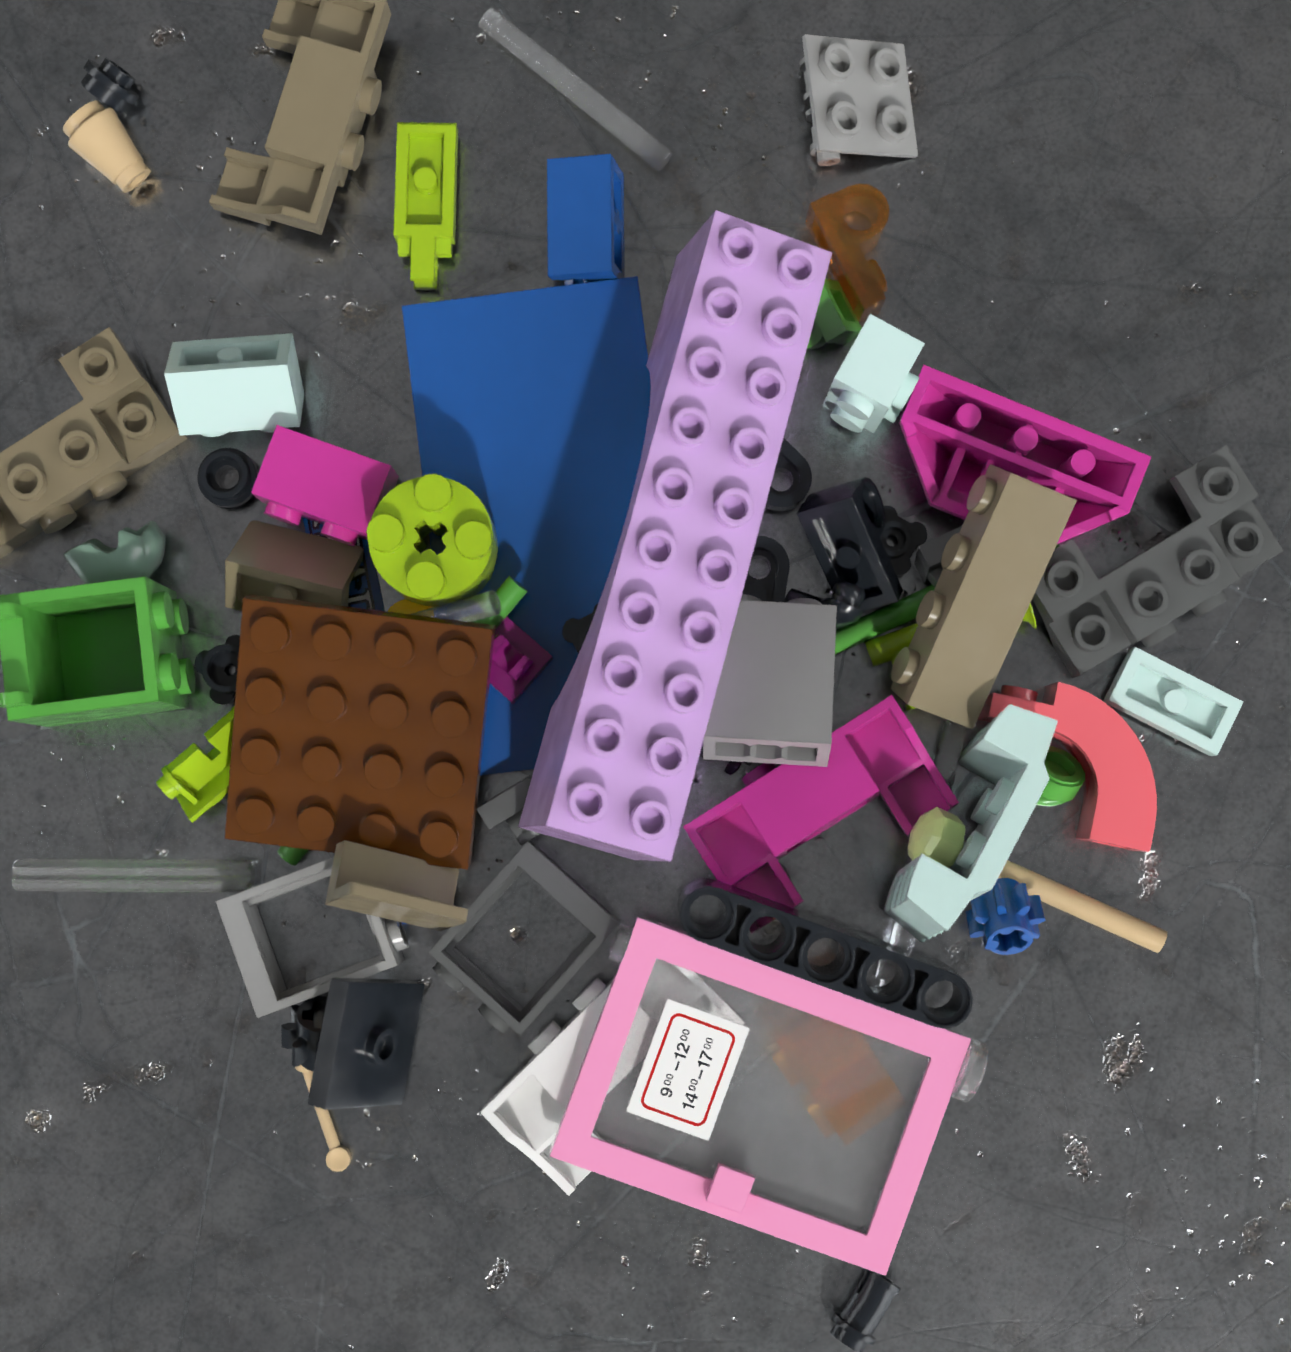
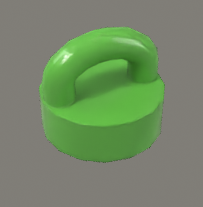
(1064, 775)

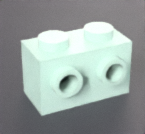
(874, 377)
(235, 384)

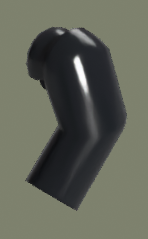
(845, 595)

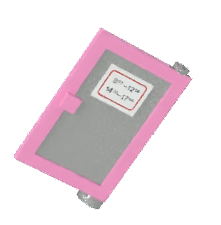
(762, 1095)

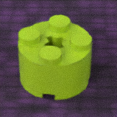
(437, 507)

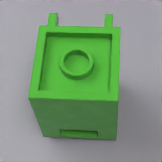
(94, 652)

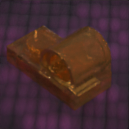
(859, 279)

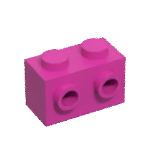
(321, 484)

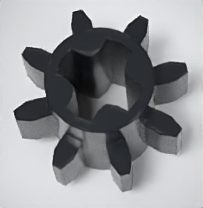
(304, 1031)

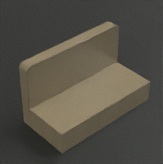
(289, 566)
(394, 887)

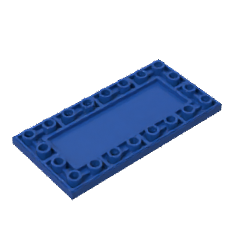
(546, 422)

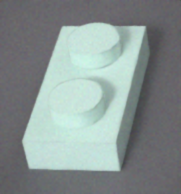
(1173, 701)

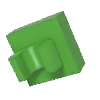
(834, 318)

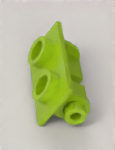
(201, 777)

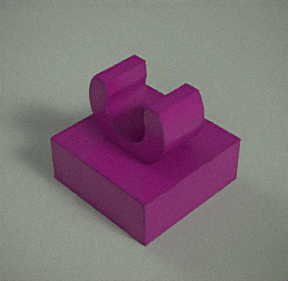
(515, 660)

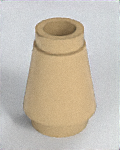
(106, 145)

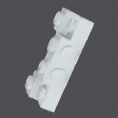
(535, 1099)

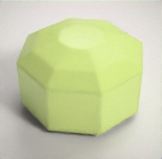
(937, 836)

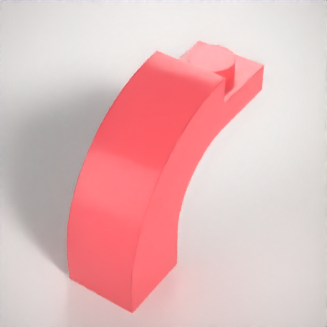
(1119, 779)

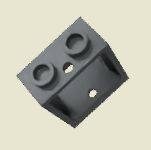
(460, 971)

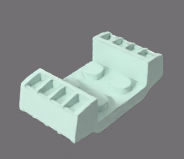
(1012, 756)

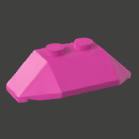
(963, 429)

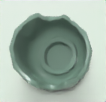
(135, 556)

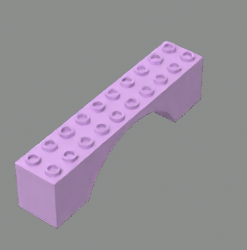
(647, 675)

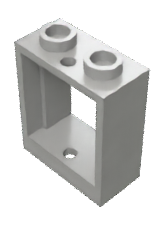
(257, 957)

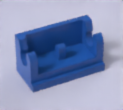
(585, 219)

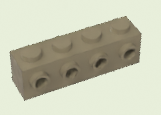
(980, 595)

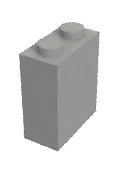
(776, 685)

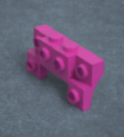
(795, 803)

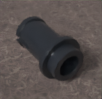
(864, 1311)

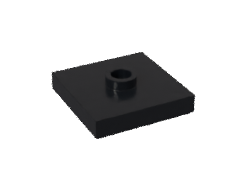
(365, 1043)

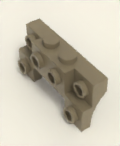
(317, 116)
(85, 448)

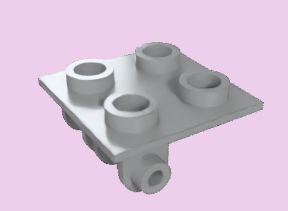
(857, 98)

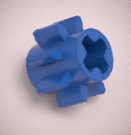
(1006, 917)

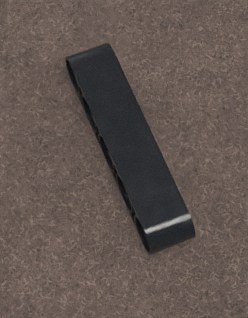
(845, 973)

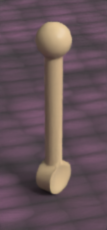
(339, 1155)

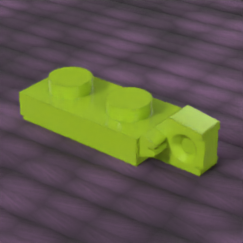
(425, 197)

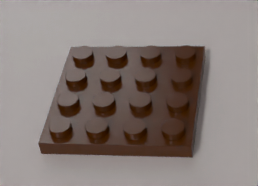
(358, 729)

